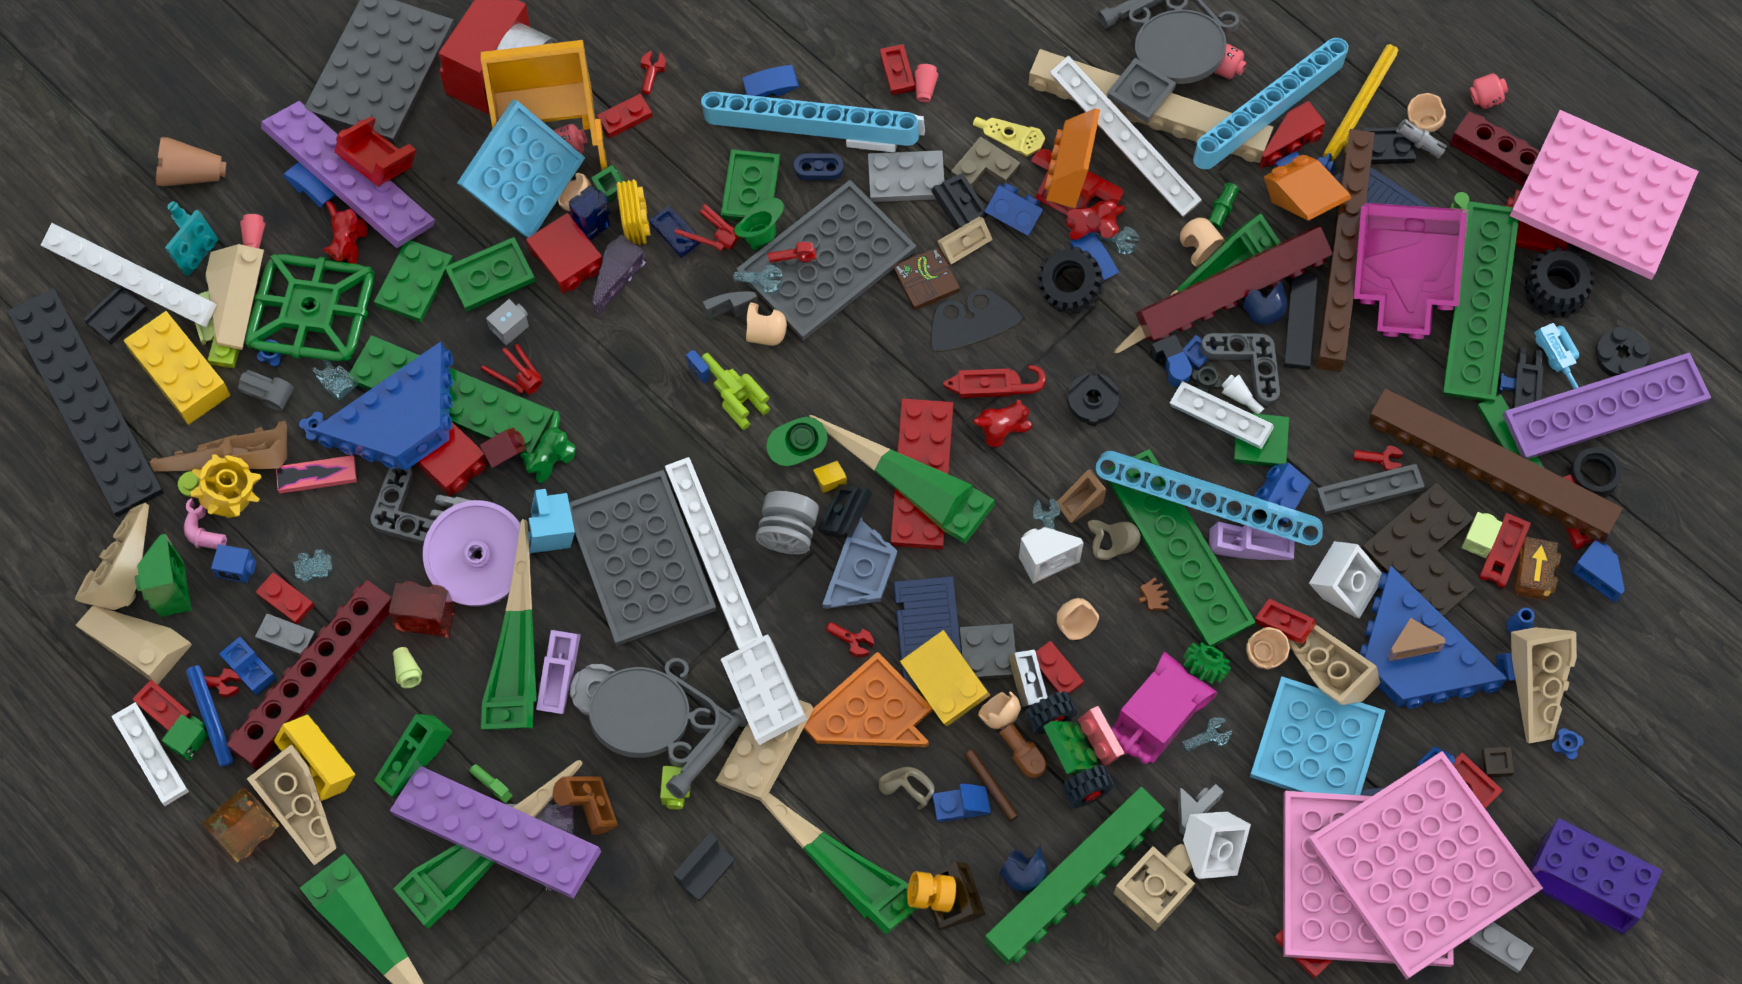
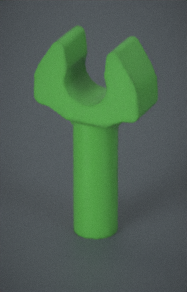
(494, 785)

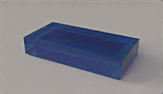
(666, 223)

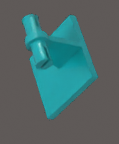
(191, 241)

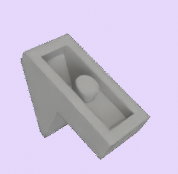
(1187, 805)

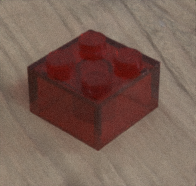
(422, 609)

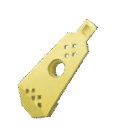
(1018, 140)

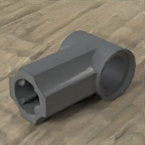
(271, 392)

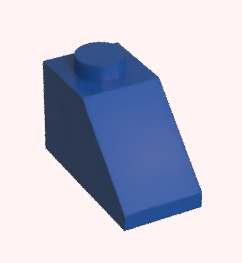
(1601, 570)

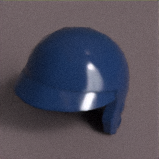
(1263, 309)
(1024, 873)

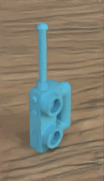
(1550, 340)

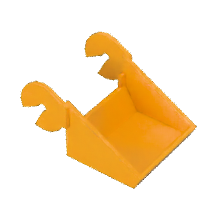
(547, 81)

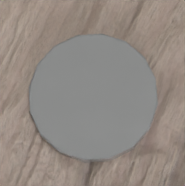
(585, 684)

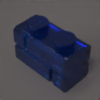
(590, 211)

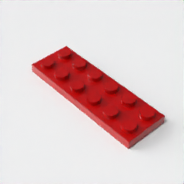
(927, 439)

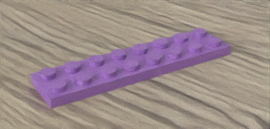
(314, 145)
(1606, 406)
(496, 831)

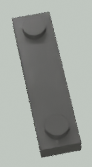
(1370, 489)

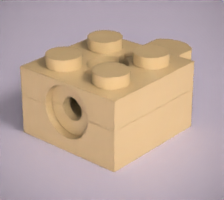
(1157, 885)

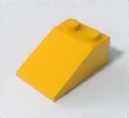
(945, 678)

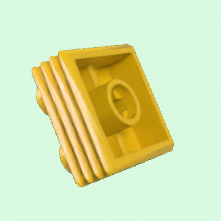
(633, 212)

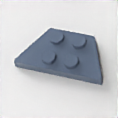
(861, 569)

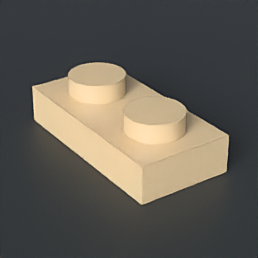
(965, 240)

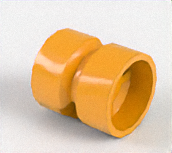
(926, 891)

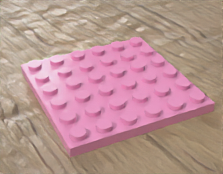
(1605, 194)
(1424, 864)
(1316, 910)

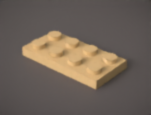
(754, 767)

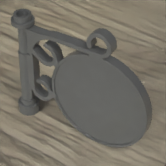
(1176, 42)
(647, 713)

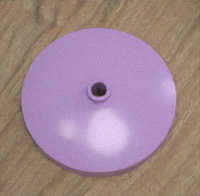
(452, 548)

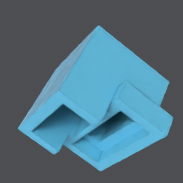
(550, 522)

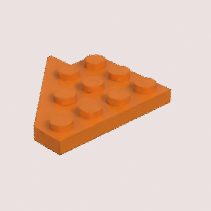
(870, 709)

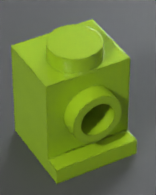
(666, 797)

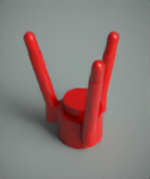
(725, 234)
(528, 379)

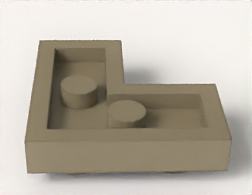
(986, 158)

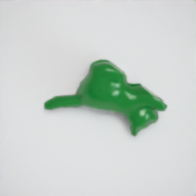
(551, 448)

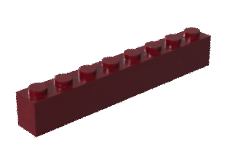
(1234, 283)

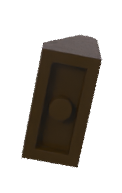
(966, 895)

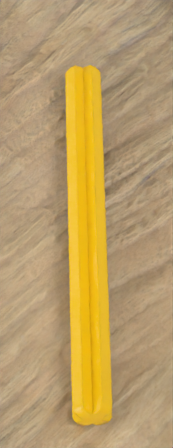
(1361, 101)

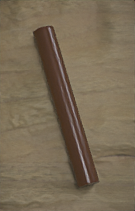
(991, 785)

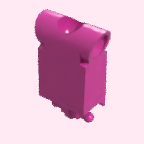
(1160, 710)

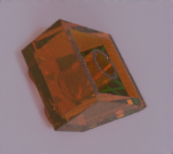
(241, 824)

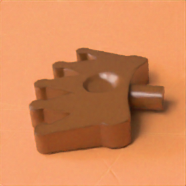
(1153, 596)

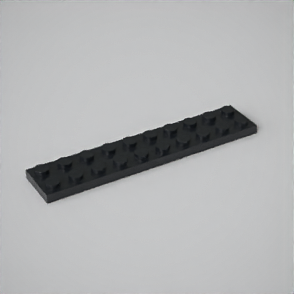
(85, 402)

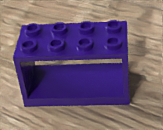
(1593, 876)

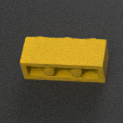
(326, 765)

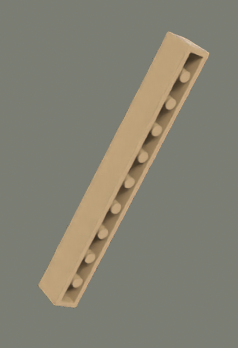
(1176, 116)

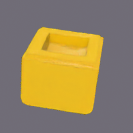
(830, 476)

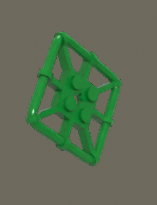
(319, 318)

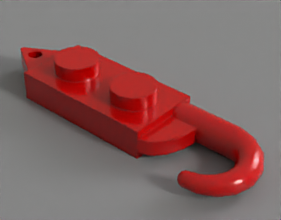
(993, 383)

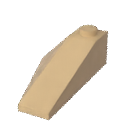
(232, 285)
(114, 579)
(139, 643)
(1336, 667)
(1541, 672)
(293, 798)

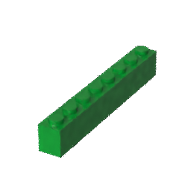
(1074, 876)

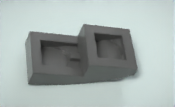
(736, 302)

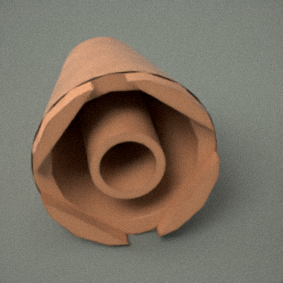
(186, 164)

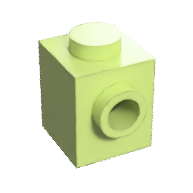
(1482, 534)

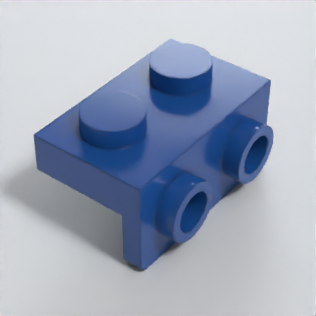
(1014, 209)
(1283, 487)

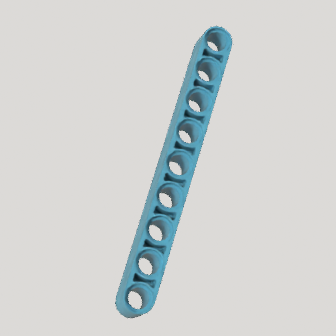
(1270, 103)
(810, 118)
(1218, 507)

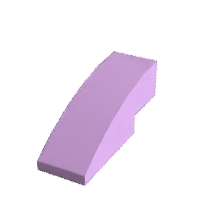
(1249, 543)
(558, 671)

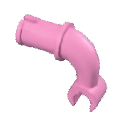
(197, 535)

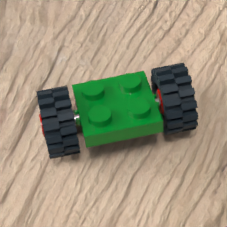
(1070, 745)

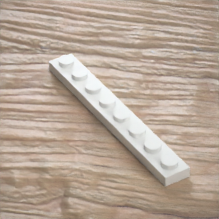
(1126, 137)
(129, 274)
(713, 552)

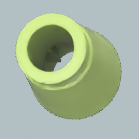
(406, 669)

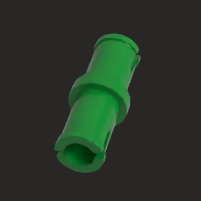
(1223, 205)

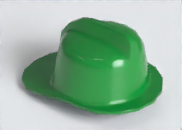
(760, 223)
(796, 441)

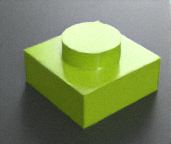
(223, 355)

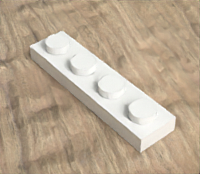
(1221, 415)
(150, 754)

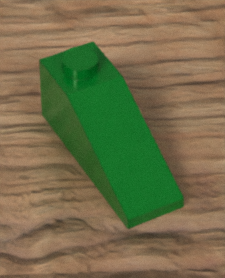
(415, 749)

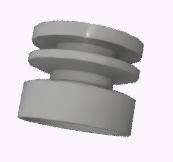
(787, 522)

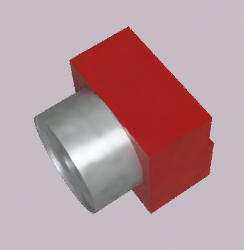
(484, 27)

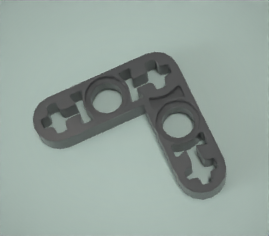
(1250, 352)
(393, 510)

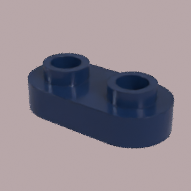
(818, 166)

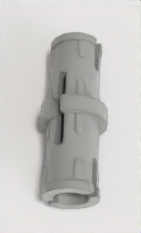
(1421, 138)

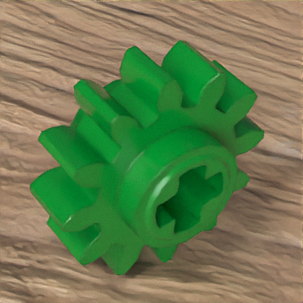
(1206, 662)

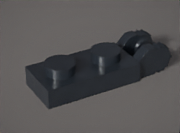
(1527, 378)

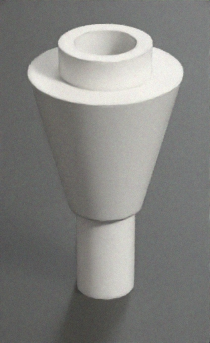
(1237, 390)

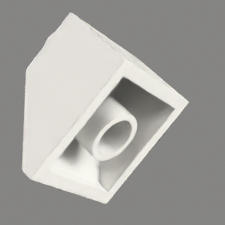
(1048, 552)
(1346, 578)
(1215, 843)

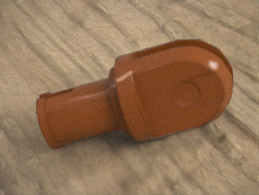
(1025, 754)

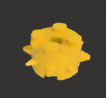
(225, 486)

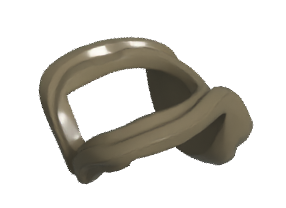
(1123, 535)
(893, 780)

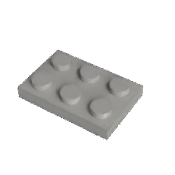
(904, 175)

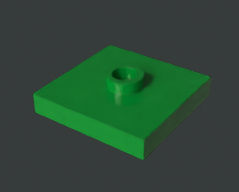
(1274, 450)

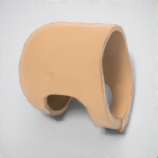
(1203, 236)
(765, 329)

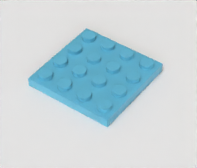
(521, 169)
(1316, 741)

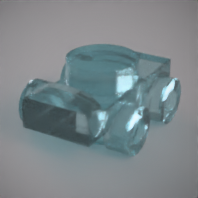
(316, 566)

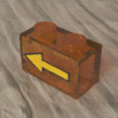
(1536, 569)

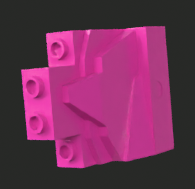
(1409, 263)

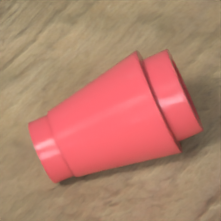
(925, 81)
(252, 230)

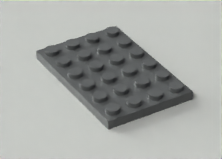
(380, 66)
(853, 252)
(640, 558)

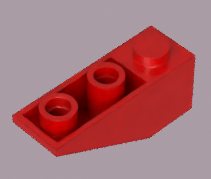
(1296, 130)

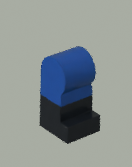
(1173, 359)

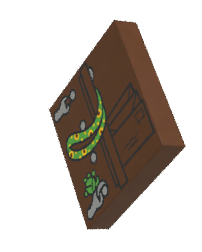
(926, 278)

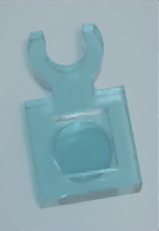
(336, 380)

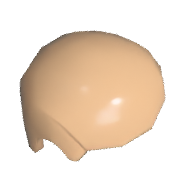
(1426, 112)
(572, 189)
(1077, 618)
(1267, 648)
(1000, 710)

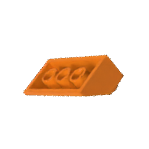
(1071, 158)

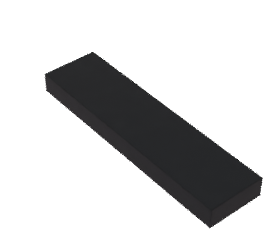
(1300, 321)

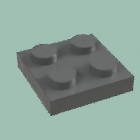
(1141, 90)
(988, 649)

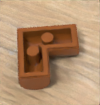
(592, 796)

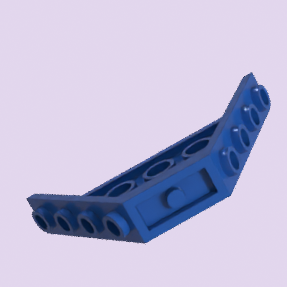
(399, 417)
(1427, 677)

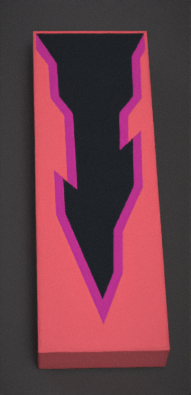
(316, 474)

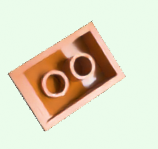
(1305, 188)

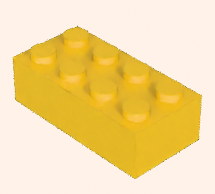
(177, 367)

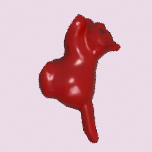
(1098, 219)
(346, 231)
(1001, 422)

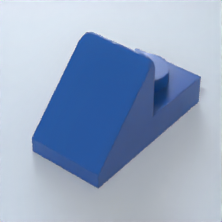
(961, 803)

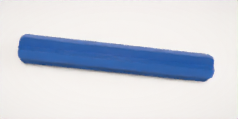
(209, 715)

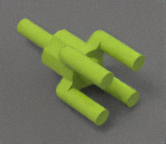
(736, 391)

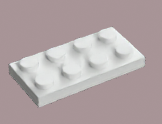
(763, 689)

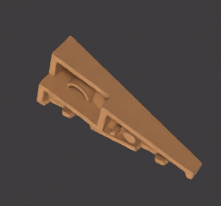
(257, 449)

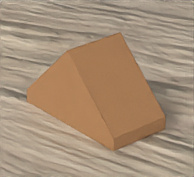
(1082, 497)
(1416, 641)

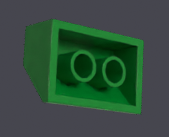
(163, 579)

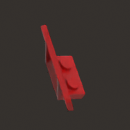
(1092, 186)

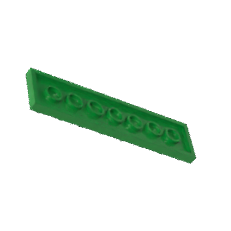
(1483, 304)
(476, 404)
(1185, 560)

